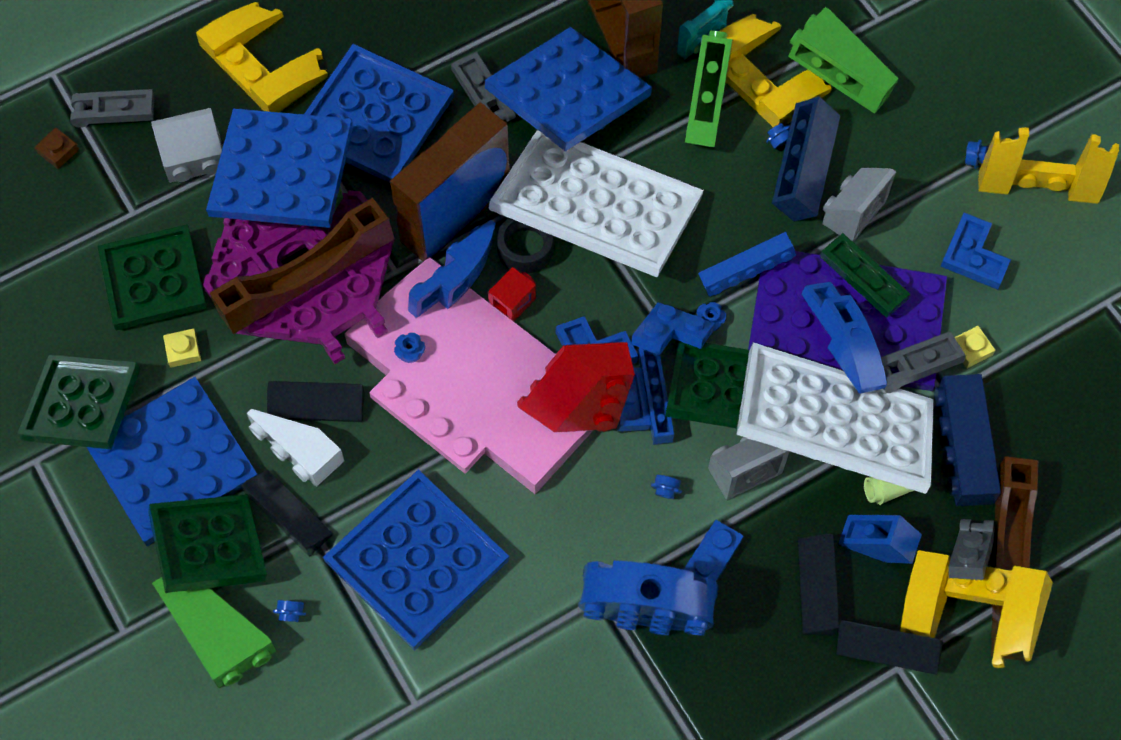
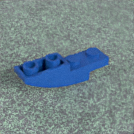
(461, 269)
(851, 337)

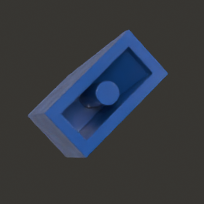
(881, 537)

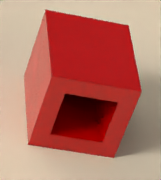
(513, 293)

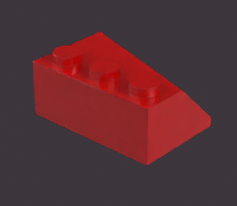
(582, 388)

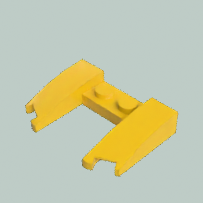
(271, 91)
(771, 102)
(1084, 181)
(1019, 591)

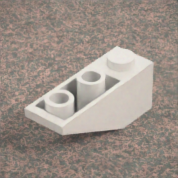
(303, 445)

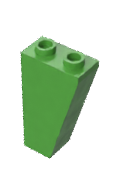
(842, 60)
(709, 89)
(217, 633)

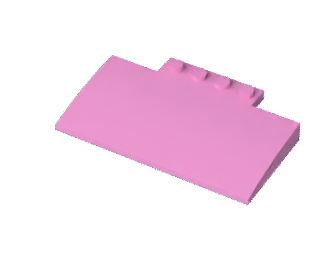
(465, 382)

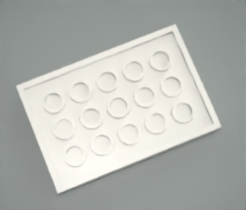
(598, 202)
(824, 417)

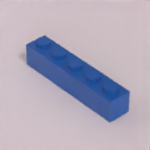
(747, 264)
(656, 395)

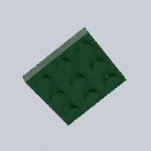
(151, 277)
(708, 384)
(79, 401)
(206, 543)

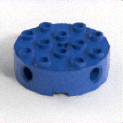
(648, 597)

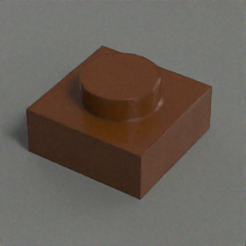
(56, 148)

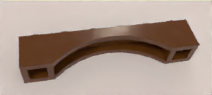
(255, 296)
(1013, 524)

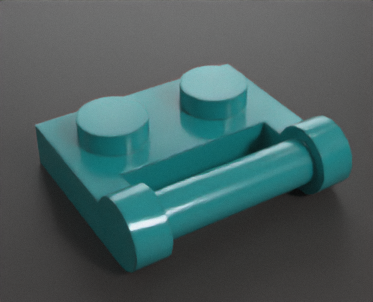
(691, 32)

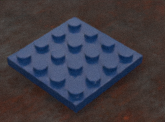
(568, 88)
(388, 108)
(280, 168)
(172, 453)
(416, 559)

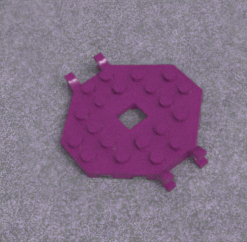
(323, 310)

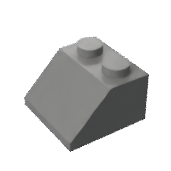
(188, 144)
(858, 201)
(745, 466)

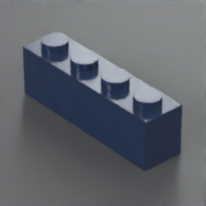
(806, 159)
(968, 440)

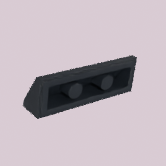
(315, 401)
(287, 511)
(818, 585)
(889, 647)

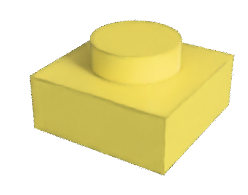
(975, 346)
(182, 348)

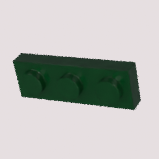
(865, 275)

